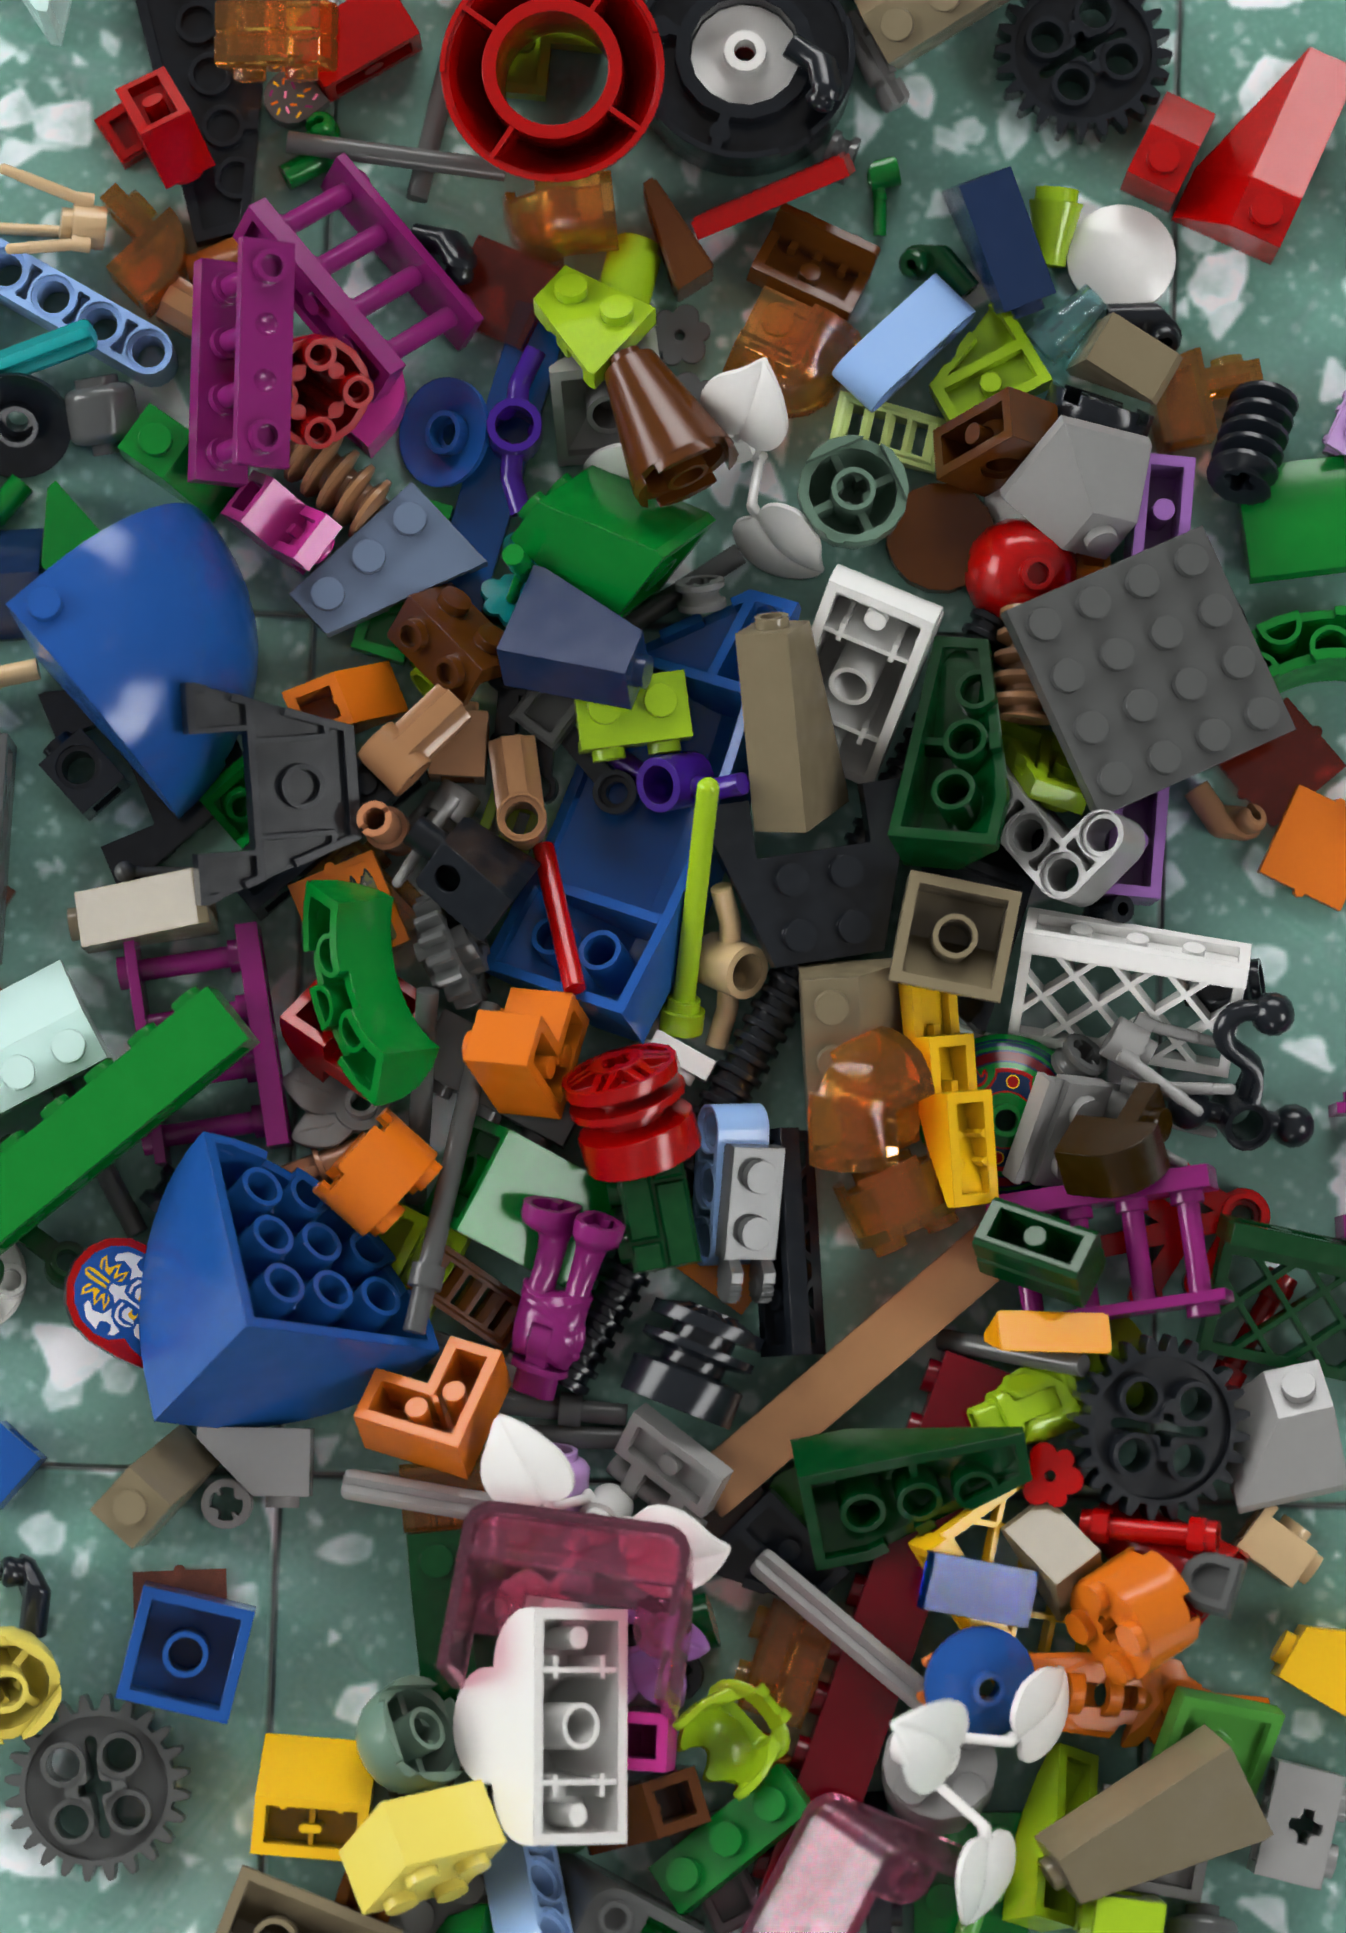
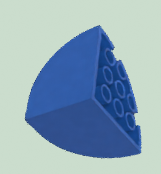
(132, 621)
(264, 1297)

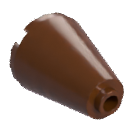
(663, 430)

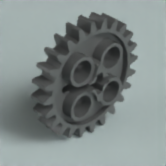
(46, 1794)

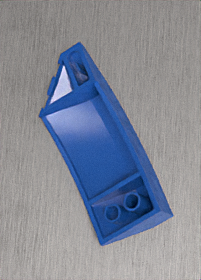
(631, 869)

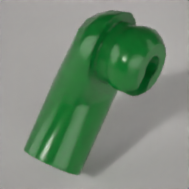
(305, 168)

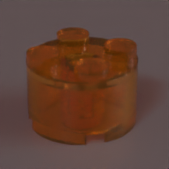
(895, 1203)

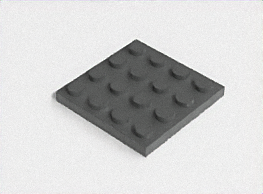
(1148, 671)

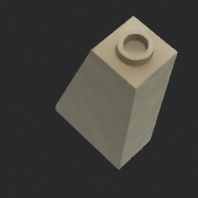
(787, 726)
(1155, 1821)

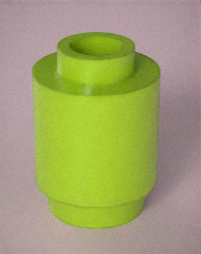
(633, 266)

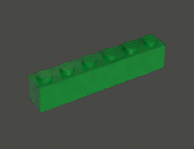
(117, 1108)

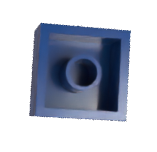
(186, 1652)

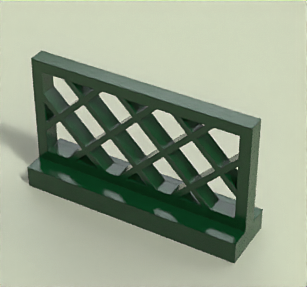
(1292, 1250)

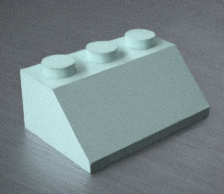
(44, 1036)

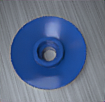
(428, 430)
(968, 1660)

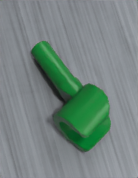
(880, 176)

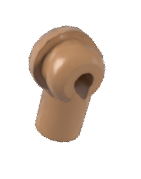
(1223, 820)

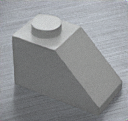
(266, 1460)

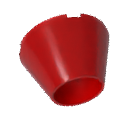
(475, 68)

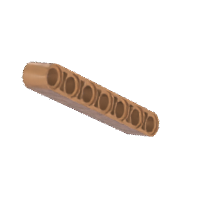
(851, 1369)

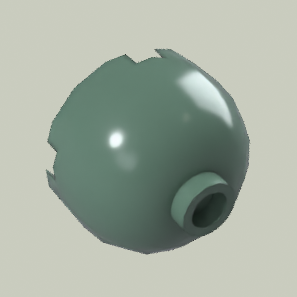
(853, 491)
(408, 1737)

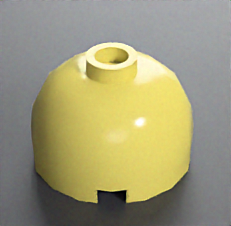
(27, 1684)

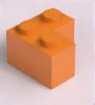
(526, 1051)
(440, 1420)

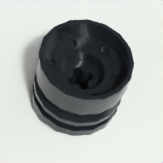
(693, 1362)

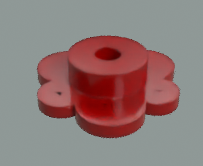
(1067, 1480)

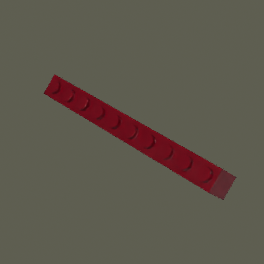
(854, 1706)

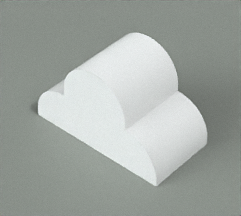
(870, 658)
(552, 1726)

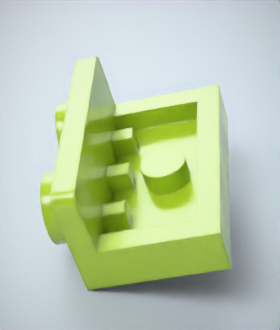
(656, 721)

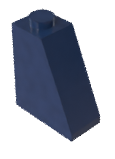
(1001, 242)
(572, 645)

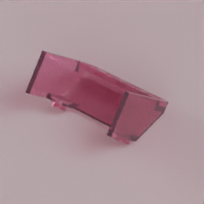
(576, 1558)
(841, 1863)

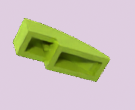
(1061, 1785)

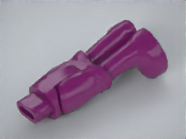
(551, 1320)

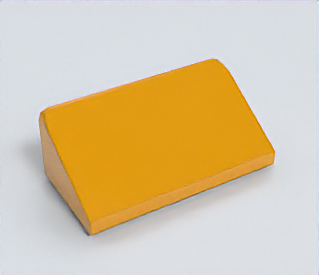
(1049, 1332)

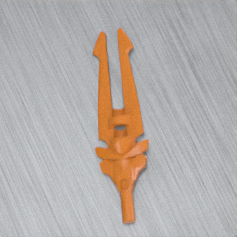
(1138, 1703)

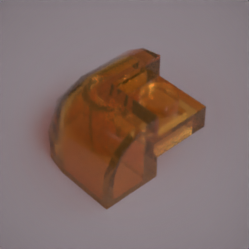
(563, 219)
(800, 346)
(868, 1103)

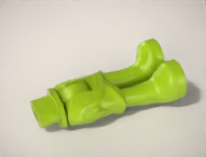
(1043, 1398)

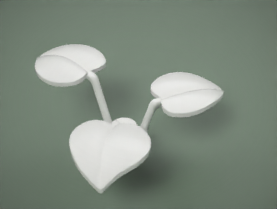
(755, 417)
(531, 1470)
(929, 1751)

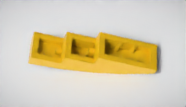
(959, 1115)

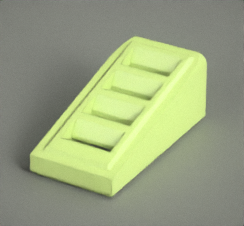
(890, 413)

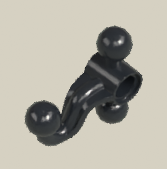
(1291, 1123)

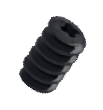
(1252, 441)

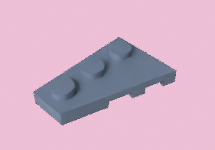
(389, 558)

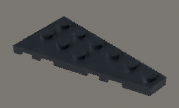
(226, 112)

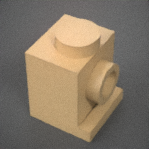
(1278, 1547)

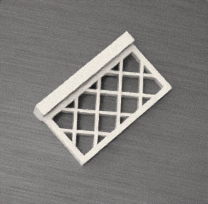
(1126, 949)

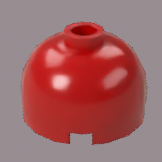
(1015, 564)

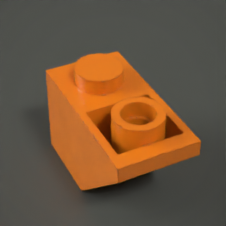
(354, 696)

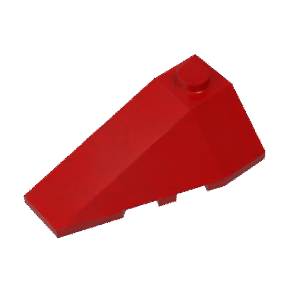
(1263, 166)

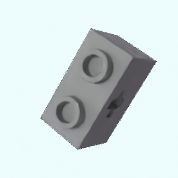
(1286, 1794)

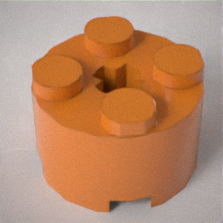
(377, 1175)
(1132, 1614)

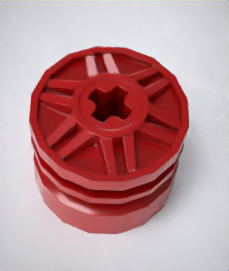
(631, 1112)

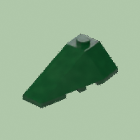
(955, 765)
(889, 1482)
(431, 1573)

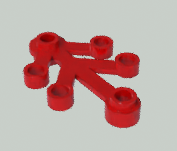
(1168, 1232)

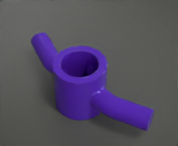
(517, 406)
(672, 779)

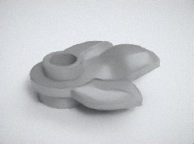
(328, 1110)

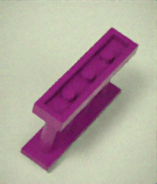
(414, 270)
(241, 363)
(255, 1008)
(1186, 1190)

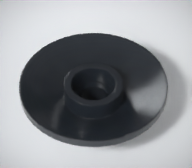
(44, 438)

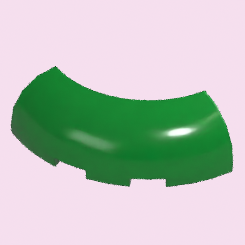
(1304, 647)
(360, 992)

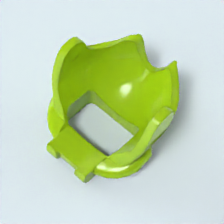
(733, 1743)

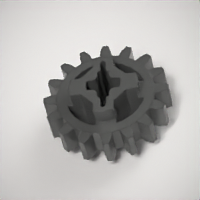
(450, 954)

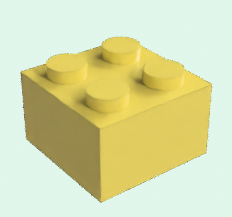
(422, 1848)

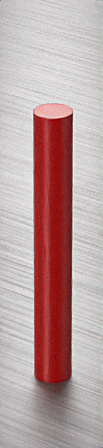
(559, 918)

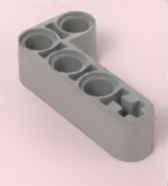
(1069, 848)

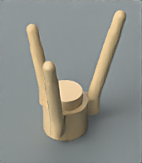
(79, 227)

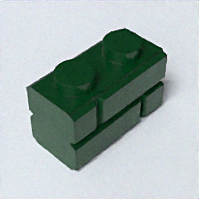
(657, 1221)
(1039, 1252)

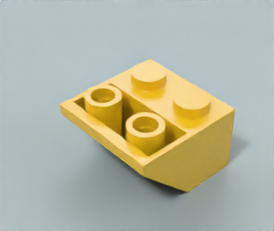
(309, 1796)

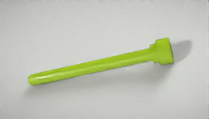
(682, 1012)

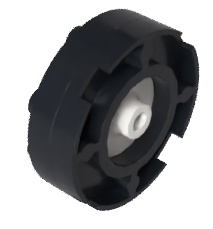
(751, 112)

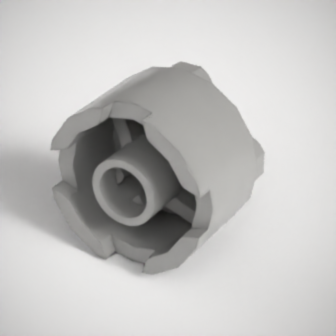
(970, 1781)

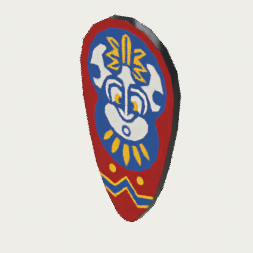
(105, 1296)

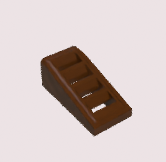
(680, 251)
(495, 1314)

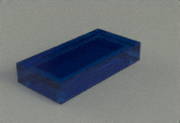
(977, 1589)

